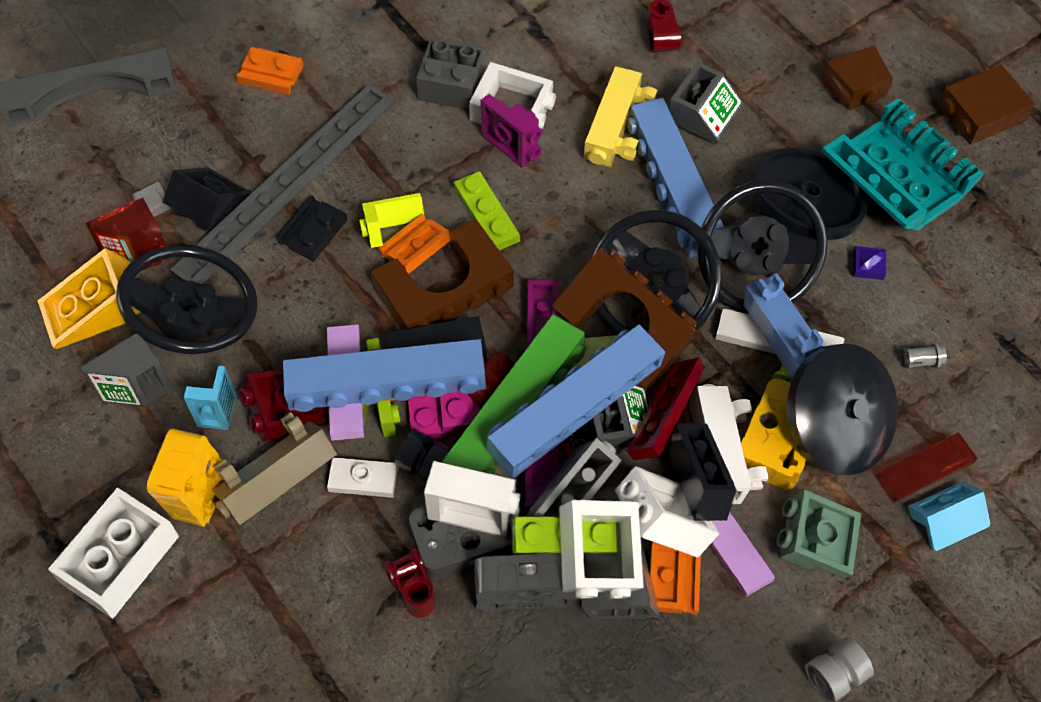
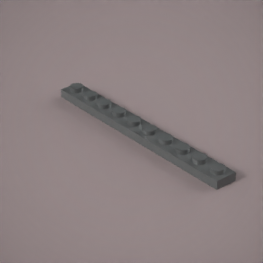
(285, 183)

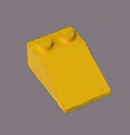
(85, 301)

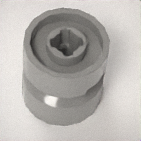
(839, 669)

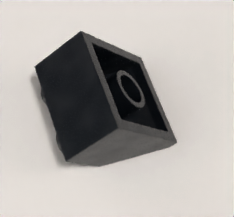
(203, 196)

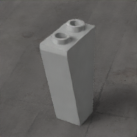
(578, 478)

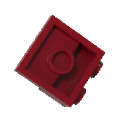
(267, 403)

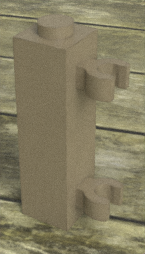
(273, 472)

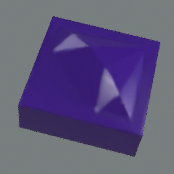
(869, 263)

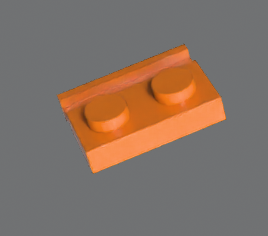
(270, 70)
(415, 243)
(675, 579)

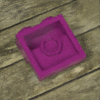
(511, 130)

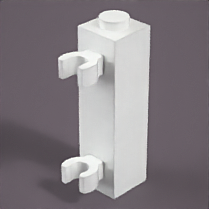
(714, 406)

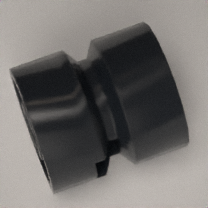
(419, 453)

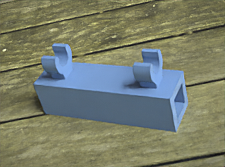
(781, 322)

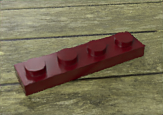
(665, 409)

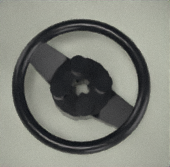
(776, 243)
(659, 260)
(185, 307)

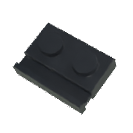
(312, 228)

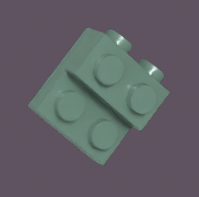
(819, 534)

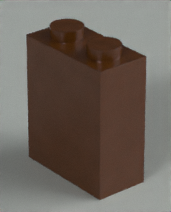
(985, 104)

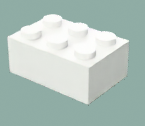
(114, 552)

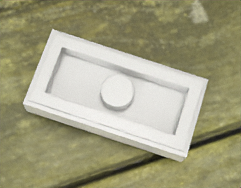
(362, 477)

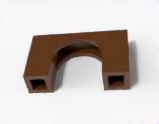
(608, 276)
(416, 307)

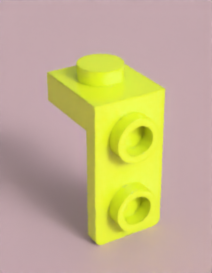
(389, 213)

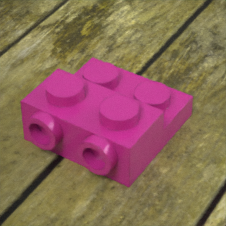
(443, 415)

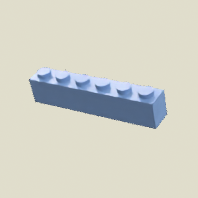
(670, 166)
(384, 375)
(574, 401)

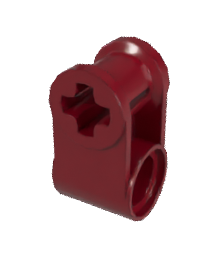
(662, 27)
(409, 578)

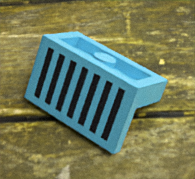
(212, 406)

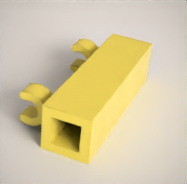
(611, 118)

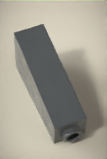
(609, 565)

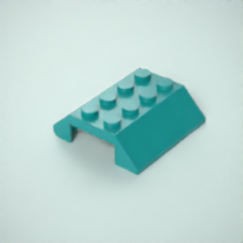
(903, 170)

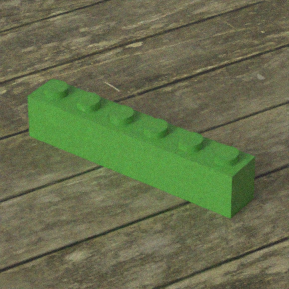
(540, 366)

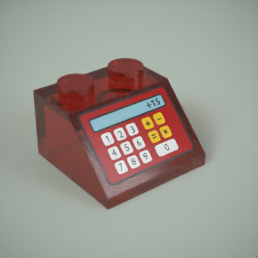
(128, 231)

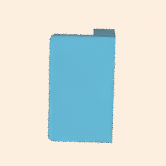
(951, 514)

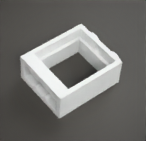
(515, 80)
(471, 499)
(665, 512)
(571, 520)

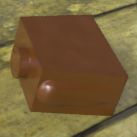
(857, 78)

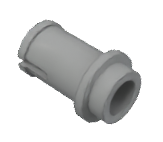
(925, 356)

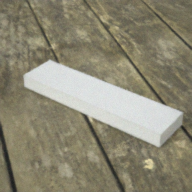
(743, 331)

